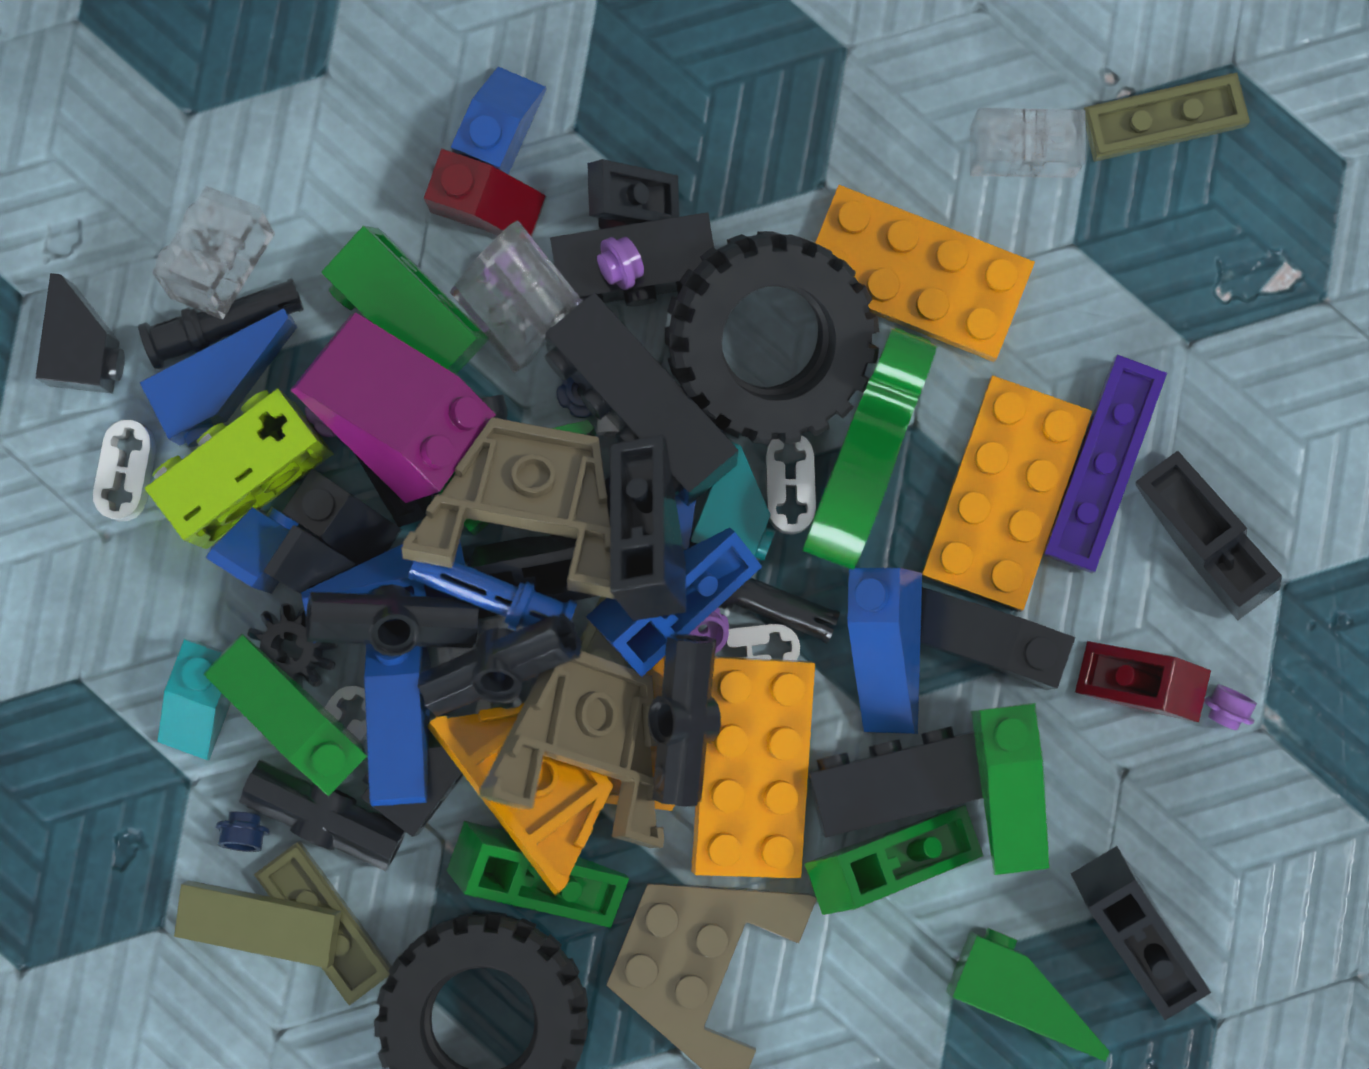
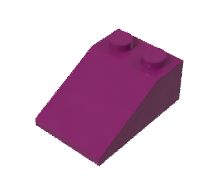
(393, 407)

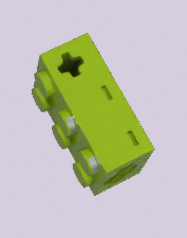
(237, 468)

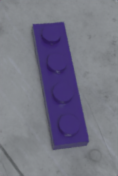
(1104, 463)

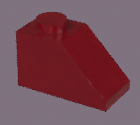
(481, 195)
(1143, 681)

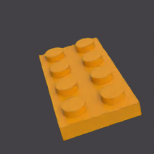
(927, 272)
(1006, 493)
(756, 770)

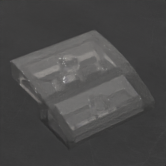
(515, 295)

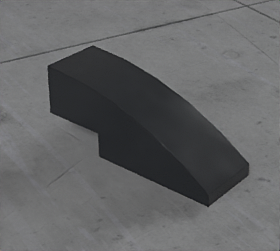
(1209, 535)

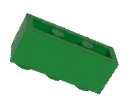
(402, 299)

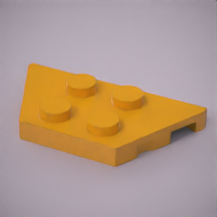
(564, 801)

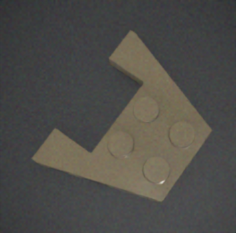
(529, 482)
(593, 719)
(681, 954)

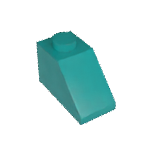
(737, 505)
(191, 704)

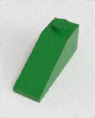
(286, 714)
(1012, 787)
(893, 861)
(495, 869)
(1013, 988)

